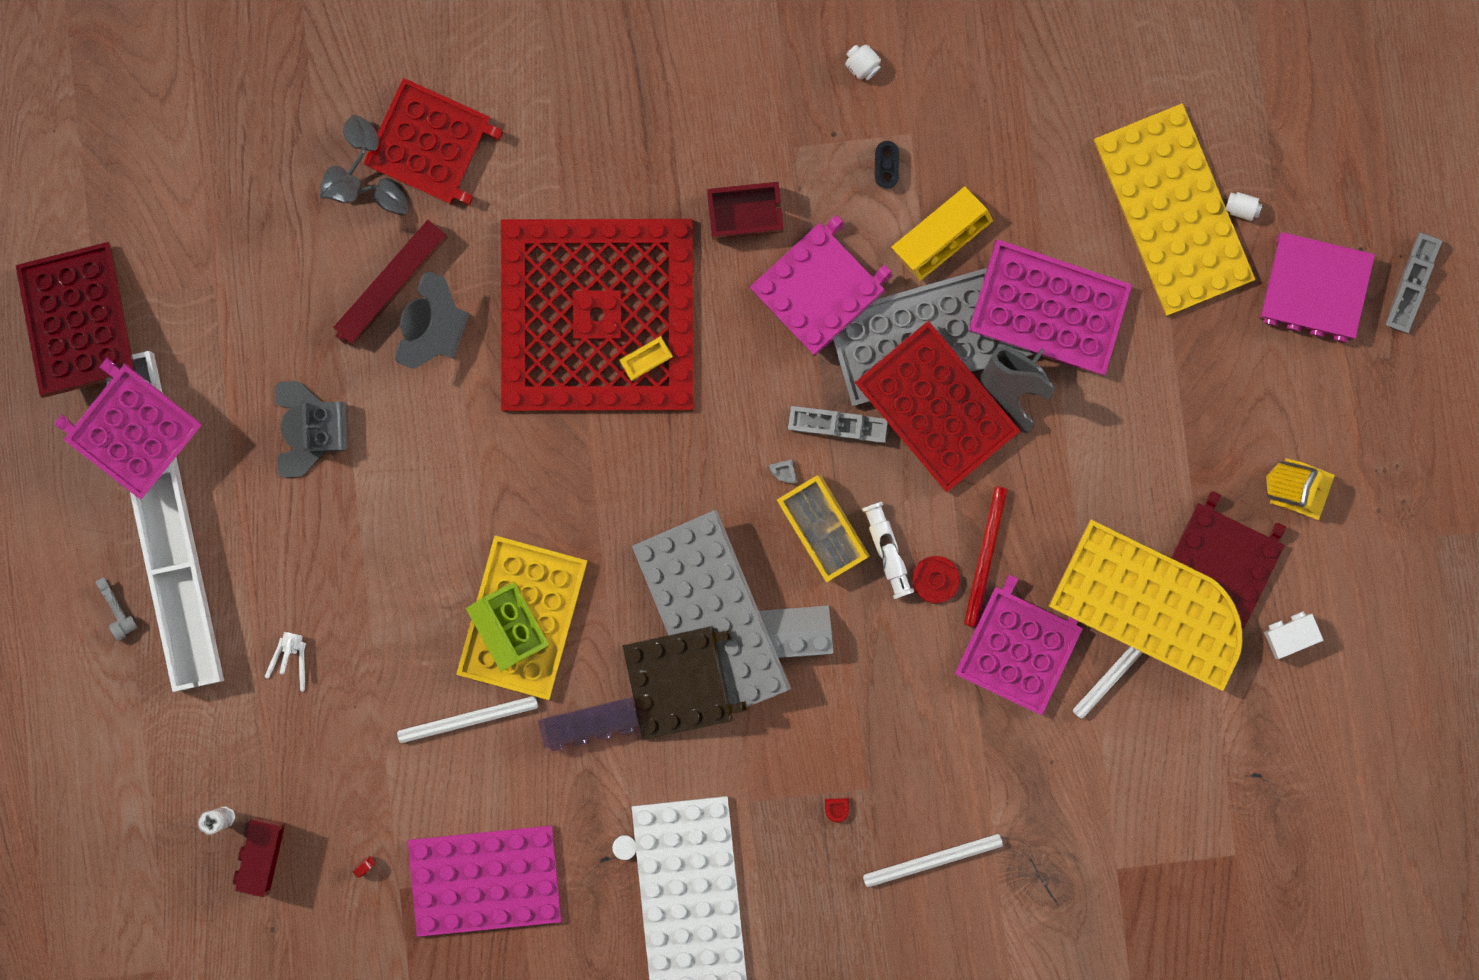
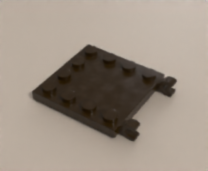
(679, 682)

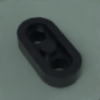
(886, 165)

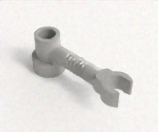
(123, 624)

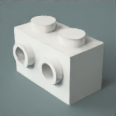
(1293, 635)

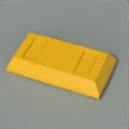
(646, 358)

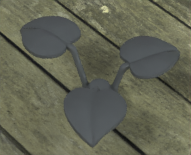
(344, 187)

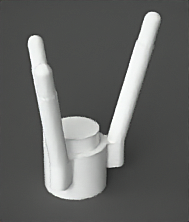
(289, 644)

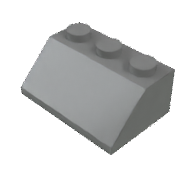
(799, 630)

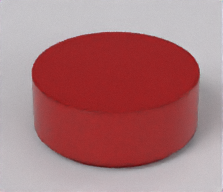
(363, 867)

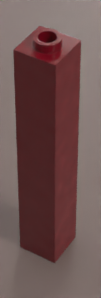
(389, 283)

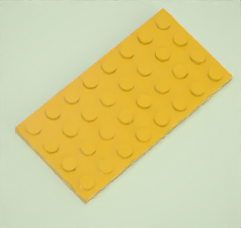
(1174, 209)

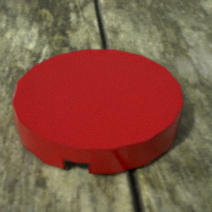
(935, 579)

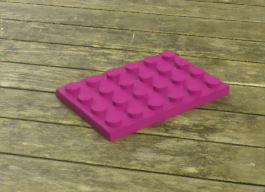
(1050, 306)
(484, 880)

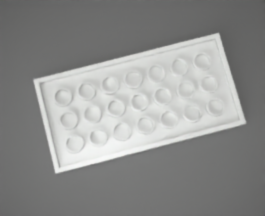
(689, 890)

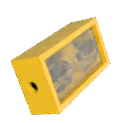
(823, 527)

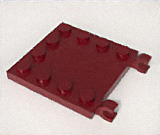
(1229, 554)

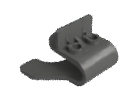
(430, 324)
(1011, 375)
(309, 428)

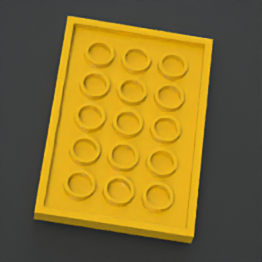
(550, 589)

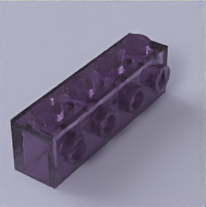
(587, 723)

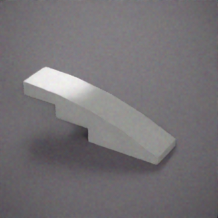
(1413, 282)
(838, 424)

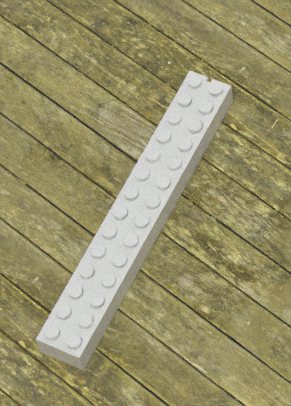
(175, 571)

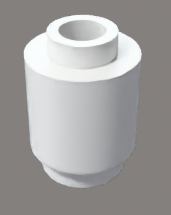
(1243, 206)

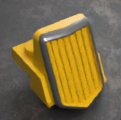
(1298, 487)

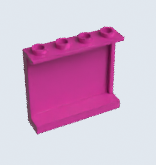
(1316, 287)

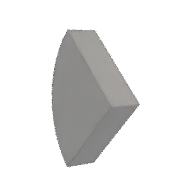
(784, 471)

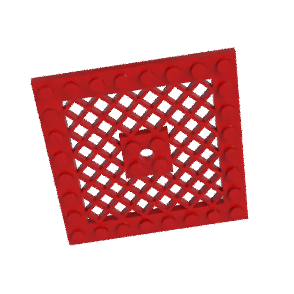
(515, 236)

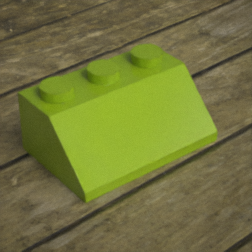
(507, 626)

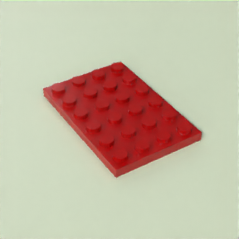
(937, 406)

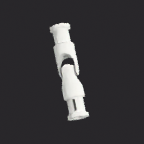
(892, 562)
(216, 820)

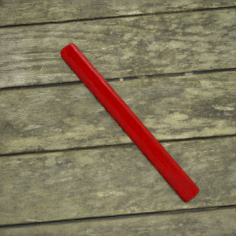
(985, 556)

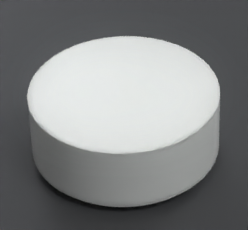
(624, 847)

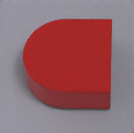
(837, 809)

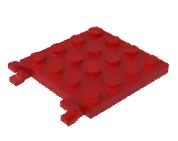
(429, 142)

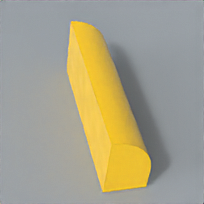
(942, 233)

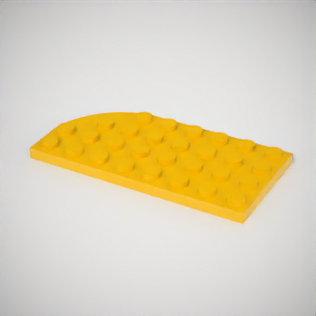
(1151, 605)

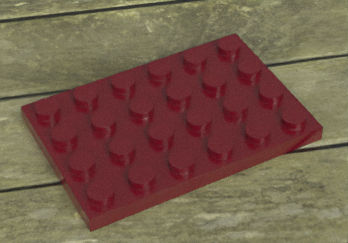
(74, 318)

